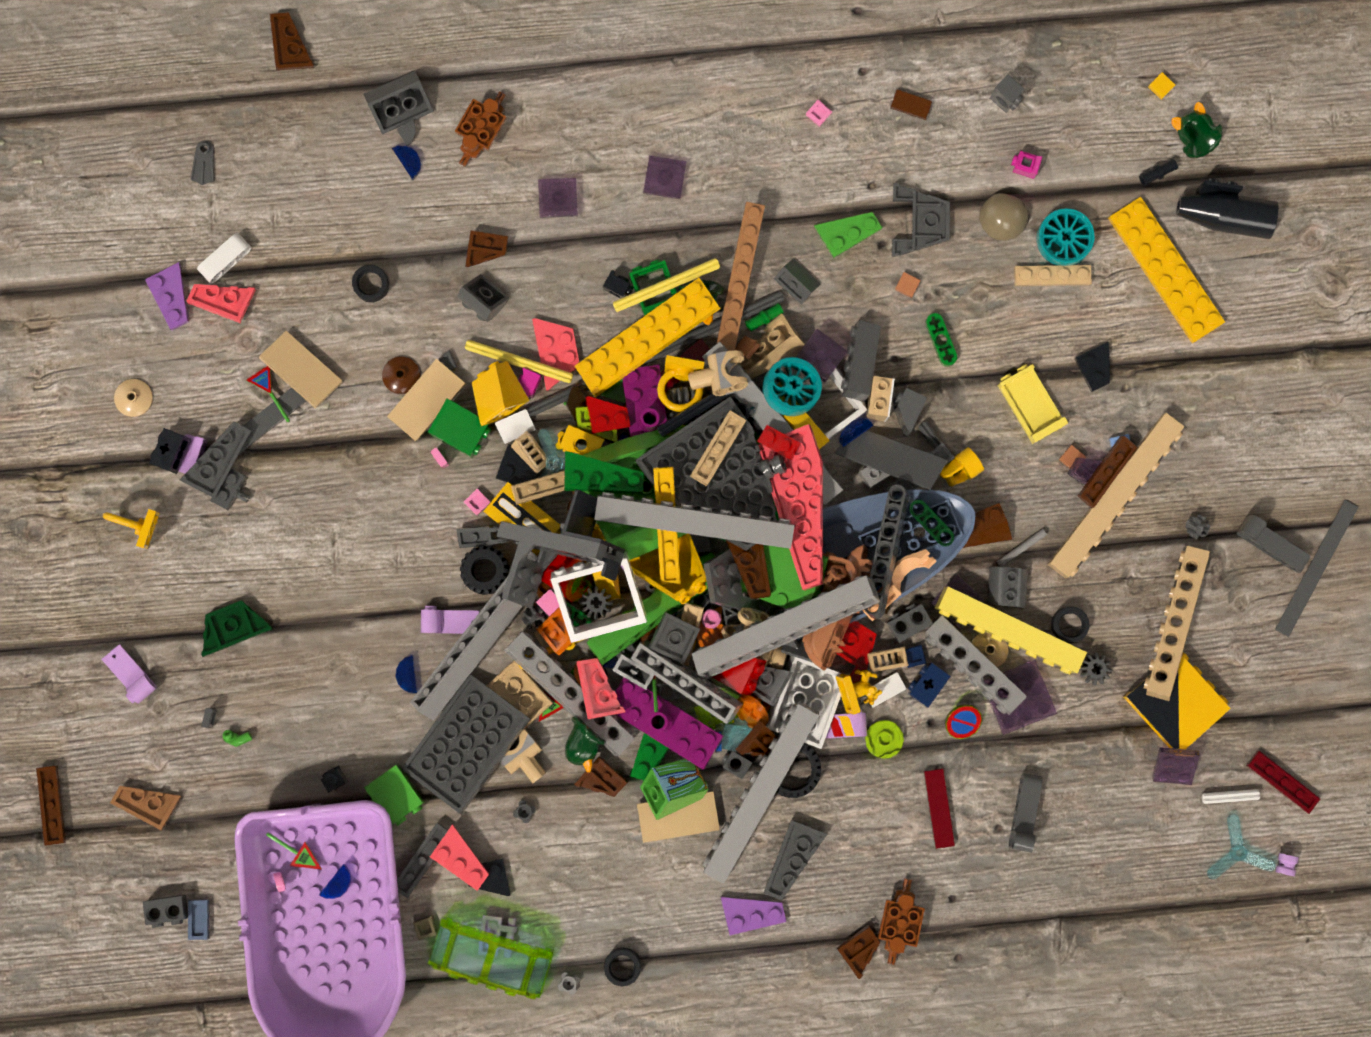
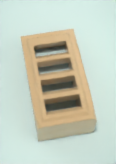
(530, 443)
(902, 659)

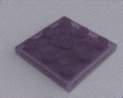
(1034, 708)

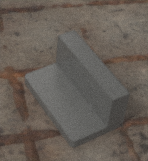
(797, 281)

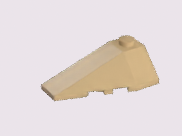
(776, 343)

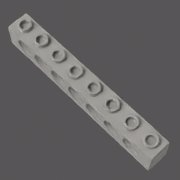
(558, 692)

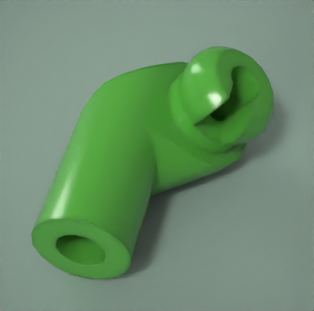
(235, 739)

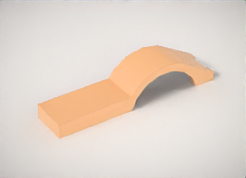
(901, 569)

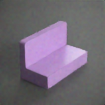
(194, 452)

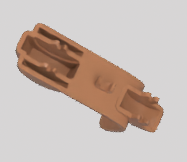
(825, 642)

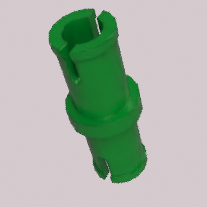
(764, 317)

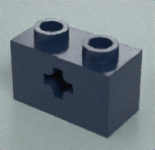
(938, 680)

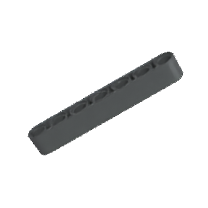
(888, 542)

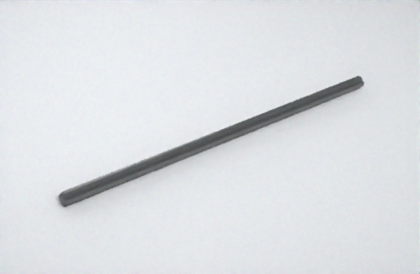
(683, 341)

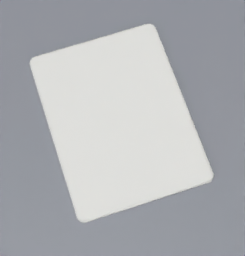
(514, 426)

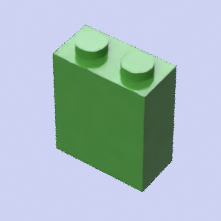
(395, 794)

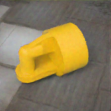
(967, 463)

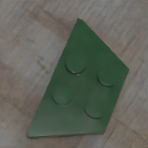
(231, 626)

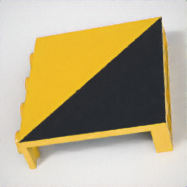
(1189, 712)

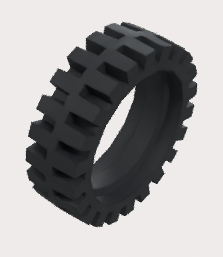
(812, 781)

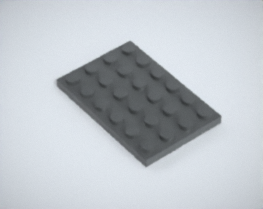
(465, 744)

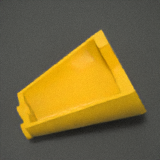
(691, 571)

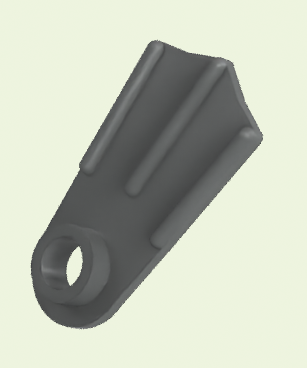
(203, 164)

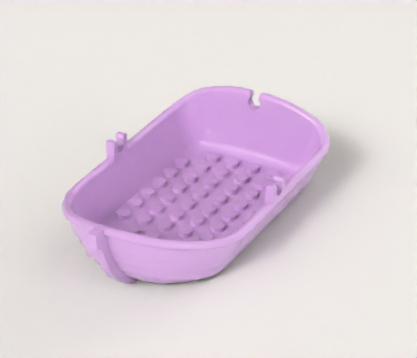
(314, 959)

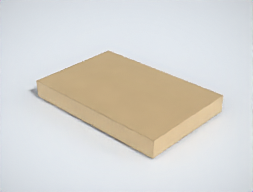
(521, 691)

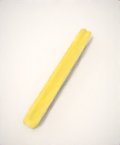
(666, 285)
(519, 361)

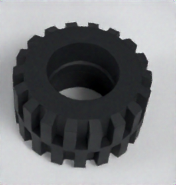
(469, 563)

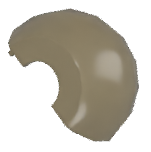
(1003, 216)

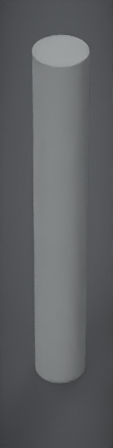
(1021, 548)

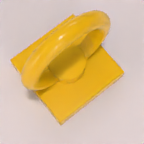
(679, 368)
(143, 527)

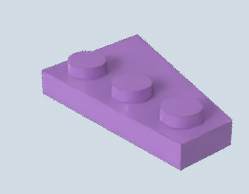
(169, 295)
(750, 914)

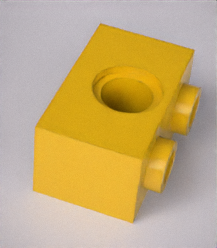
(571, 437)

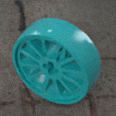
(1046, 251)
(797, 393)

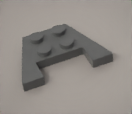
(929, 221)
(724, 583)

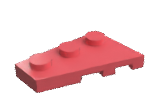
(224, 301)
(597, 693)
(459, 859)

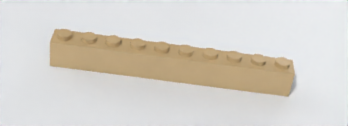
(1112, 503)

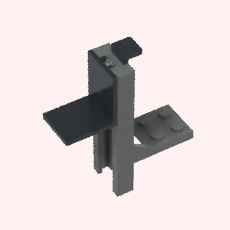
(573, 543)

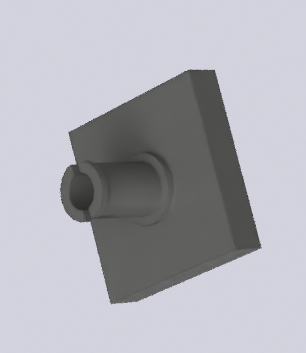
(674, 638)

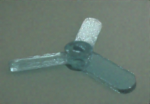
(550, 453)
(1246, 855)

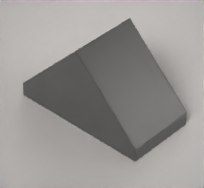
(632, 671)

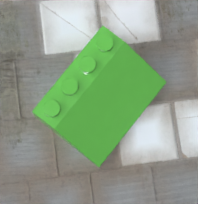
(784, 580)

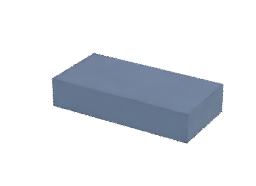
(198, 919)

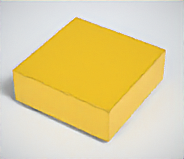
(1161, 86)

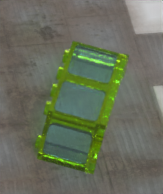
(490, 959)

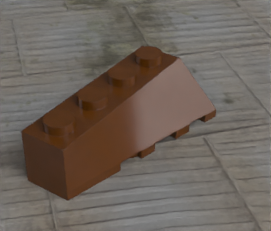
(989, 527)

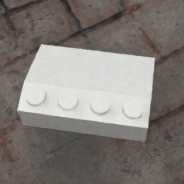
(813, 688)

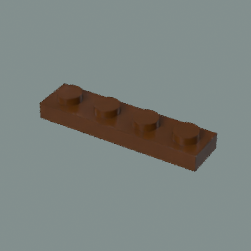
(1107, 471)
(50, 805)

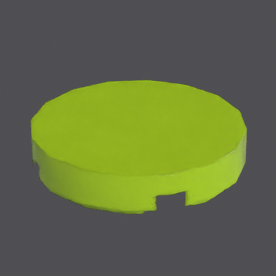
(884, 739)

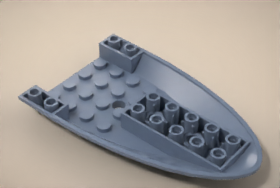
(860, 521)

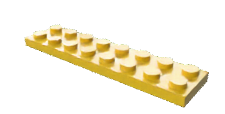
(1166, 270)
(647, 337)

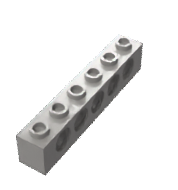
(986, 668)
(688, 682)

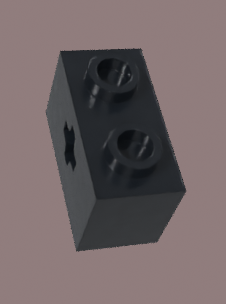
(173, 459)

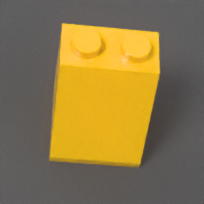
(497, 393)

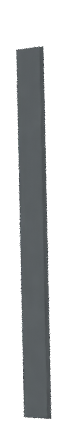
(1316, 568)

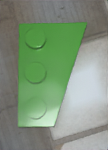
(847, 232)

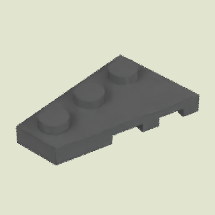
(771, 684)

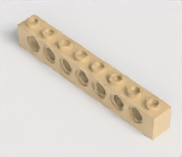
(1199, 559)

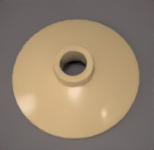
(141, 401)
(1000, 649)

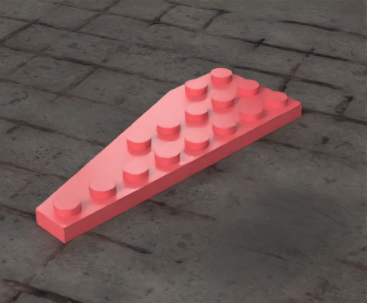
(800, 499)

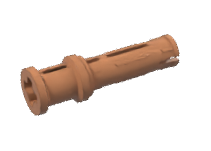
(833, 578)

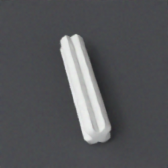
(1230, 796)

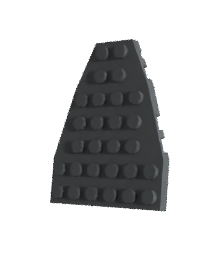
(738, 481)

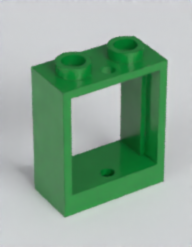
(639, 272)

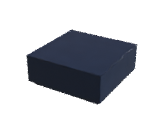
(915, 656)

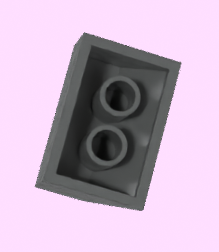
(398, 102)

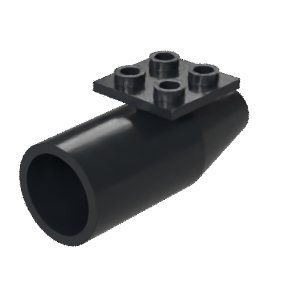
(1224, 211)

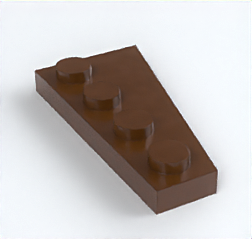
(752, 569)

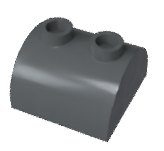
(482, 298)
(1007, 587)

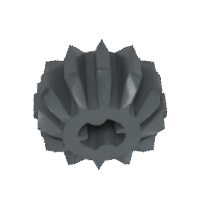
(681, 395)
(601, 598)
(1101, 672)

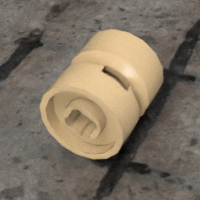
(774, 658)

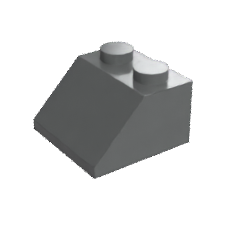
(908, 409)

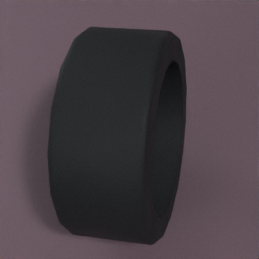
(370, 269)
(1084, 624)
(626, 981)

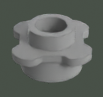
(563, 986)

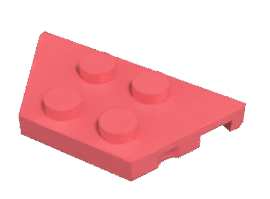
(555, 348)

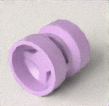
(1286, 864)

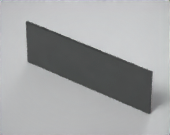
(894, 458)

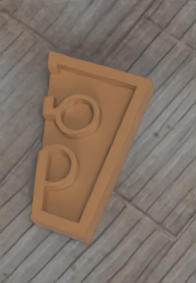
(146, 805)

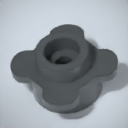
(519, 812)

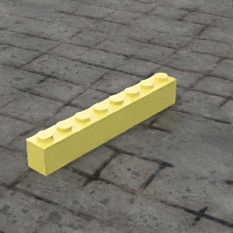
(1010, 630)

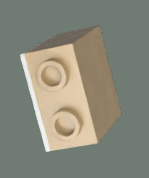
(880, 399)

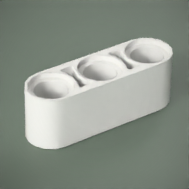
(224, 258)

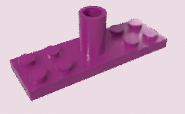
(643, 399)
(681, 730)

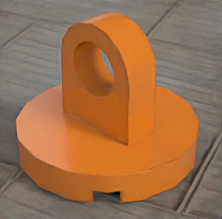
(752, 710)

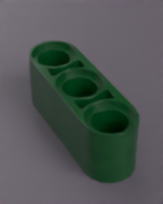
(927, 514)

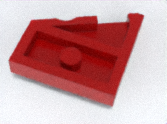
(606, 415)

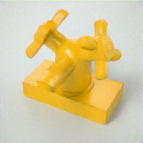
(851, 692)

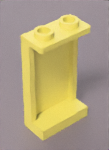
(1031, 403)

